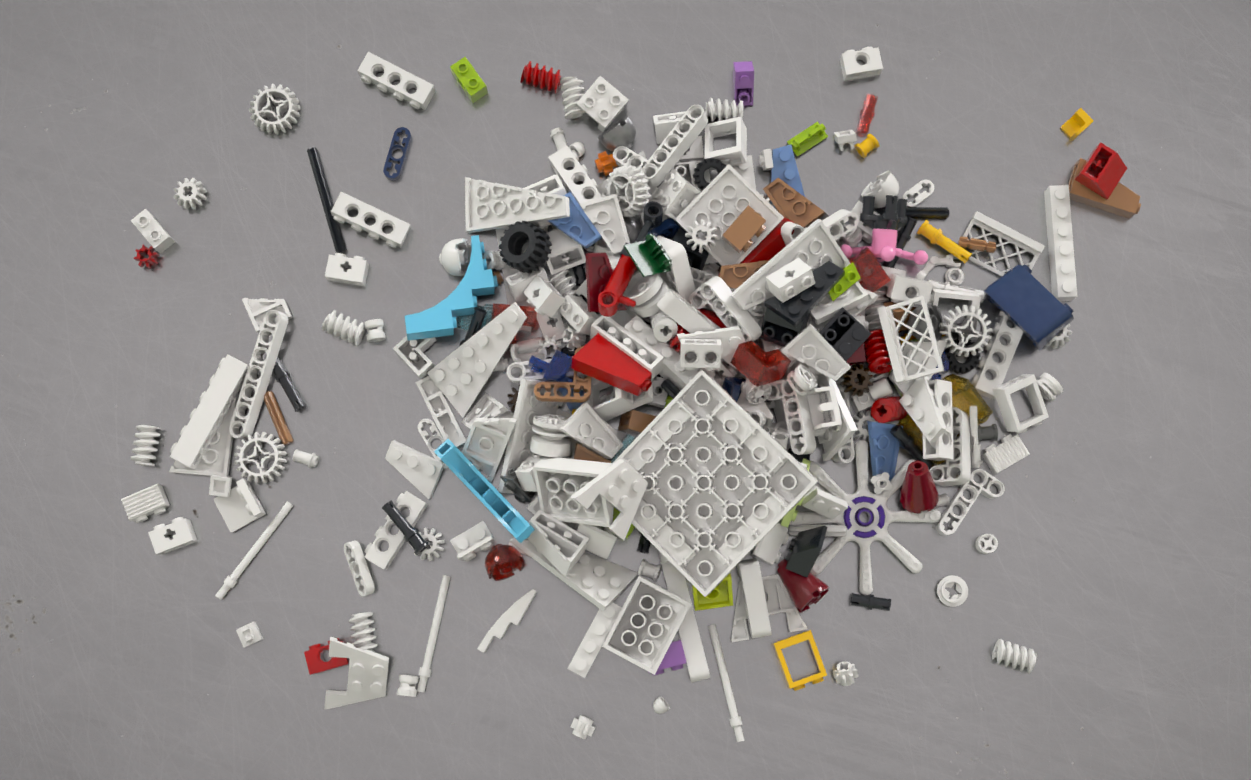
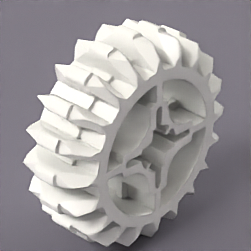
(259, 113)
(630, 189)
(982, 334)
(258, 449)

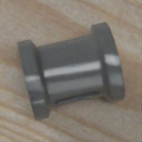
(987, 433)

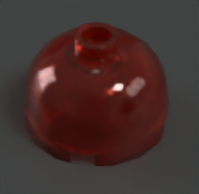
(503, 561)

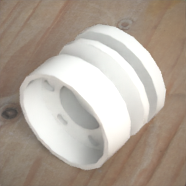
(549, 438)

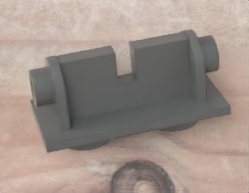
(512, 483)

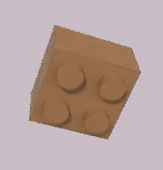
(744, 229)

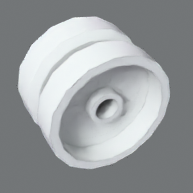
(646, 293)

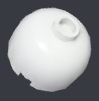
(885, 185)
(456, 256)

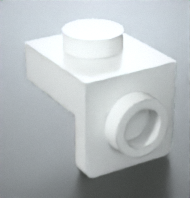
(765, 159)

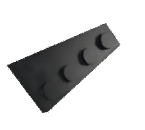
(800, 305)

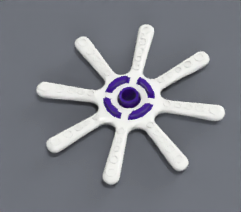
(874, 529)

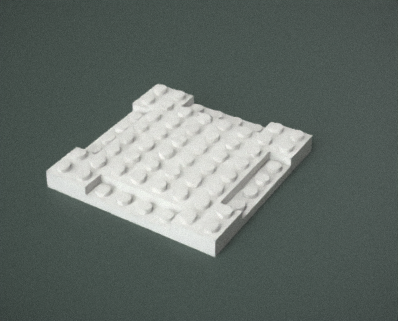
(711, 482)

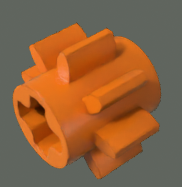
(605, 163)

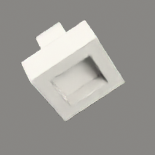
(843, 137)
(220, 485)
(249, 634)

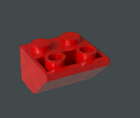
(1102, 171)

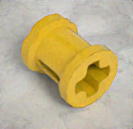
(867, 145)

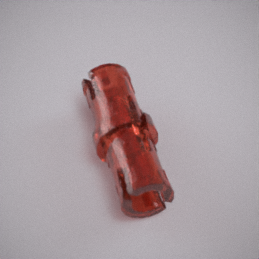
(867, 113)

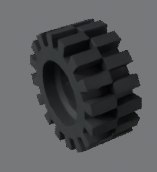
(702, 167)
(962, 367)

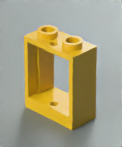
(815, 678)

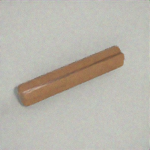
(277, 418)

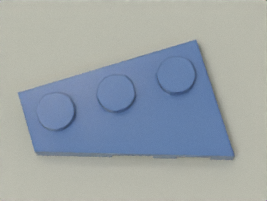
(785, 168)
(577, 225)
(883, 448)

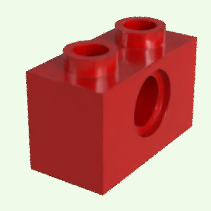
(317, 664)

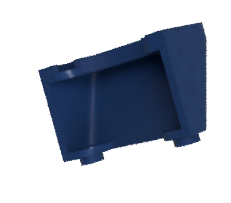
(1029, 305)

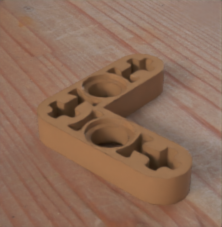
(577, 384)

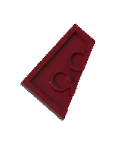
(597, 276)

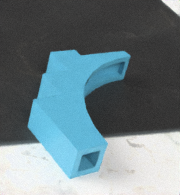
(441, 318)
(484, 491)

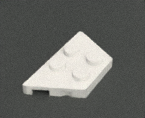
(919, 358)
(488, 442)

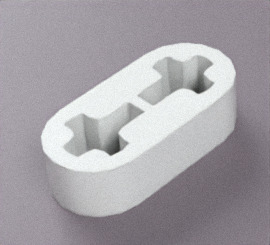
(915, 191)

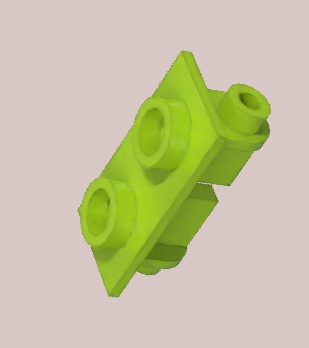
(808, 138)
(851, 276)

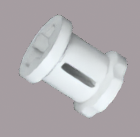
(649, 570)

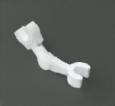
(935, 261)

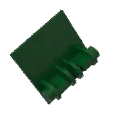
(649, 256)

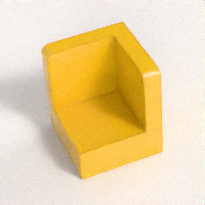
(1077, 124)

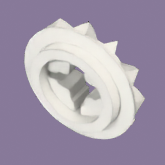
(960, 586)

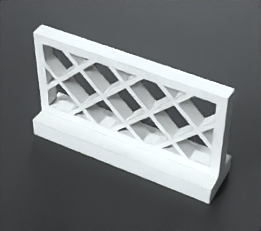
(1007, 234)
(894, 346)

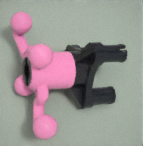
(885, 231)

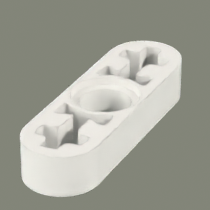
(359, 568)

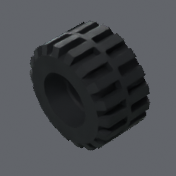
(512, 245)

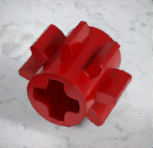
(144, 261)

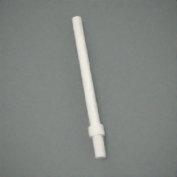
(230, 581)
(425, 670)
(735, 720)

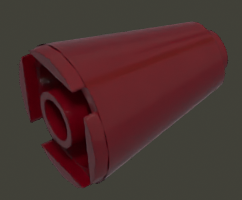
(918, 489)
(801, 589)

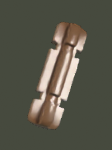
(977, 244)

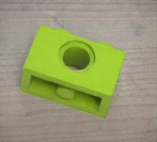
(469, 79)

